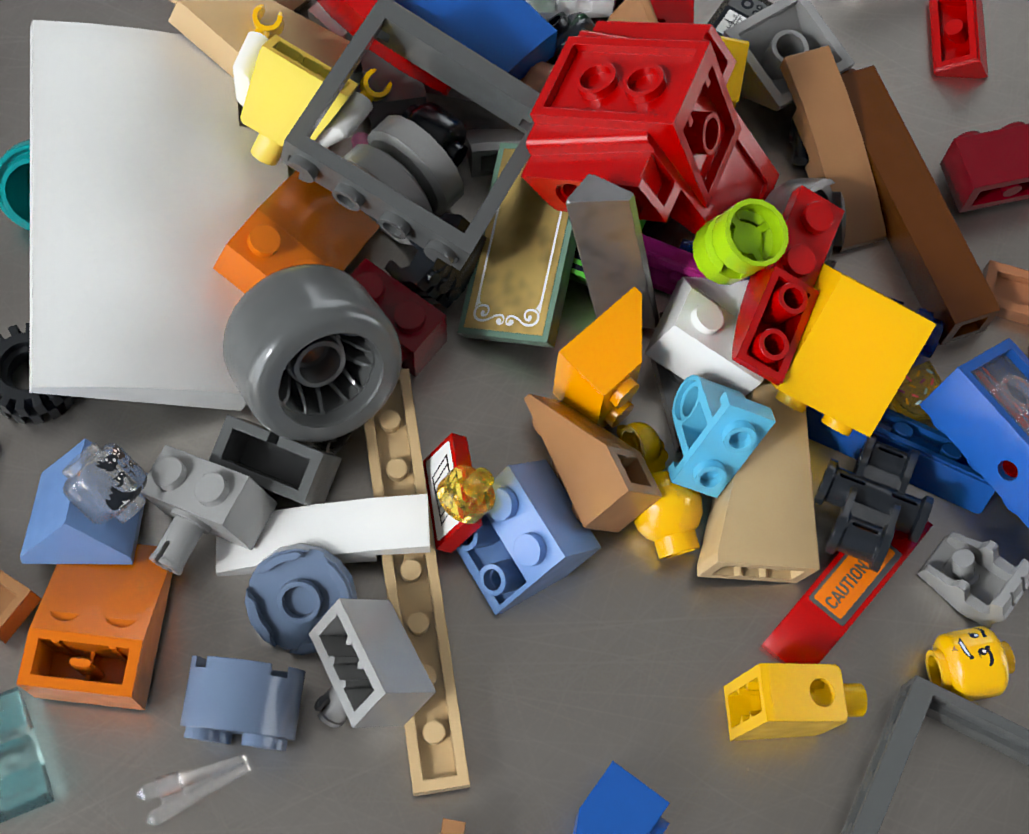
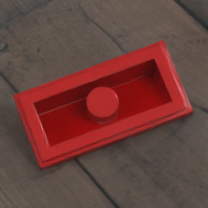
(958, 38)

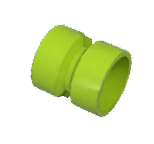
(740, 241)

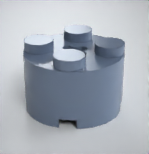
(244, 699)

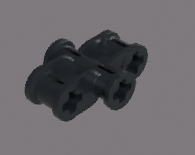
(873, 502)

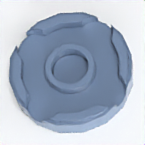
(294, 592)

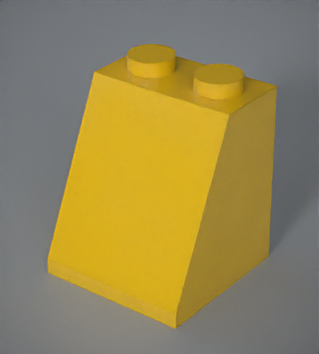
(852, 354)

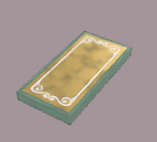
(521, 269)

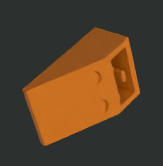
(97, 633)

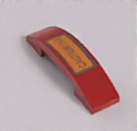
(834, 604)

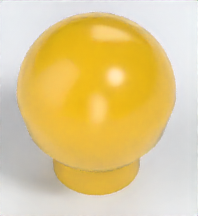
(672, 518)

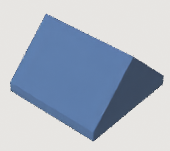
(65, 535)

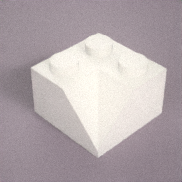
(699, 333)

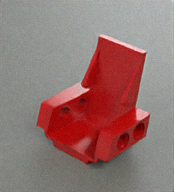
(649, 116)

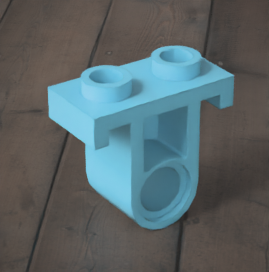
(715, 433)

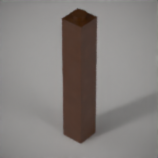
(917, 216)

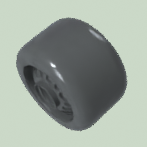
(311, 353)

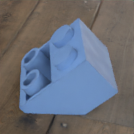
(526, 537)

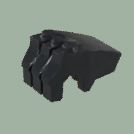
(437, 280)

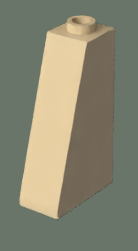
(223, 25)
(766, 514)

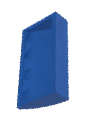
(499, 30)

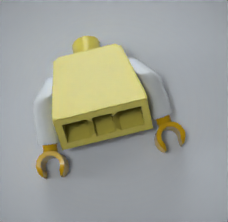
(279, 81)

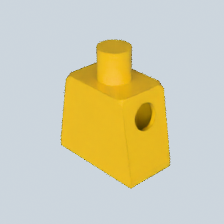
(790, 701)

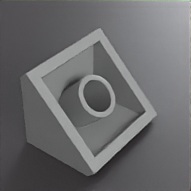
(779, 32)

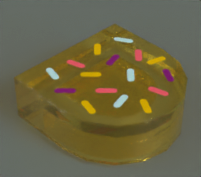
(914, 389)

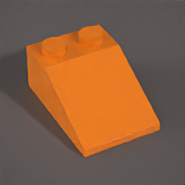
(294, 228)

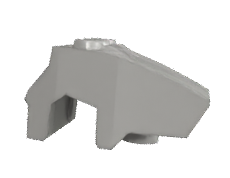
(975, 578)

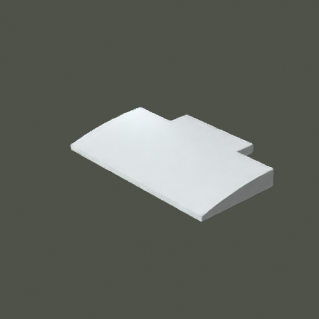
(128, 212)

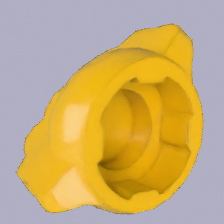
(645, 440)

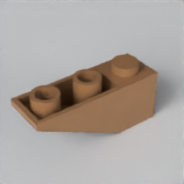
(599, 470)

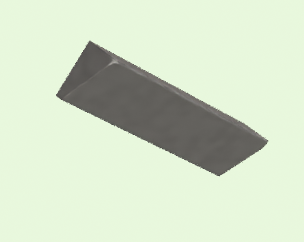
(611, 245)

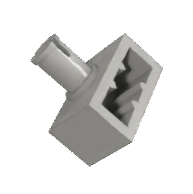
(200, 501)
(370, 666)

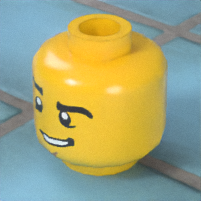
(971, 663)

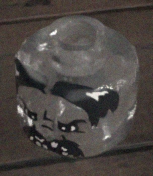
(105, 483)

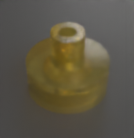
(467, 493)

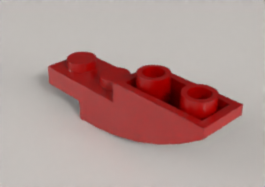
(784, 293)

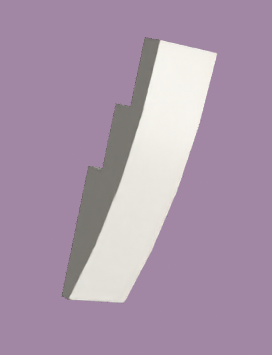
(347, 529)

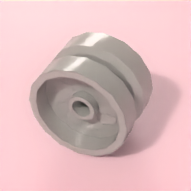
(411, 164)

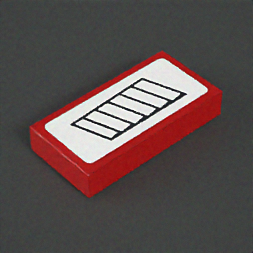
(449, 454)

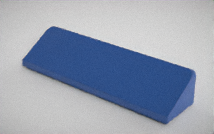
(940, 464)

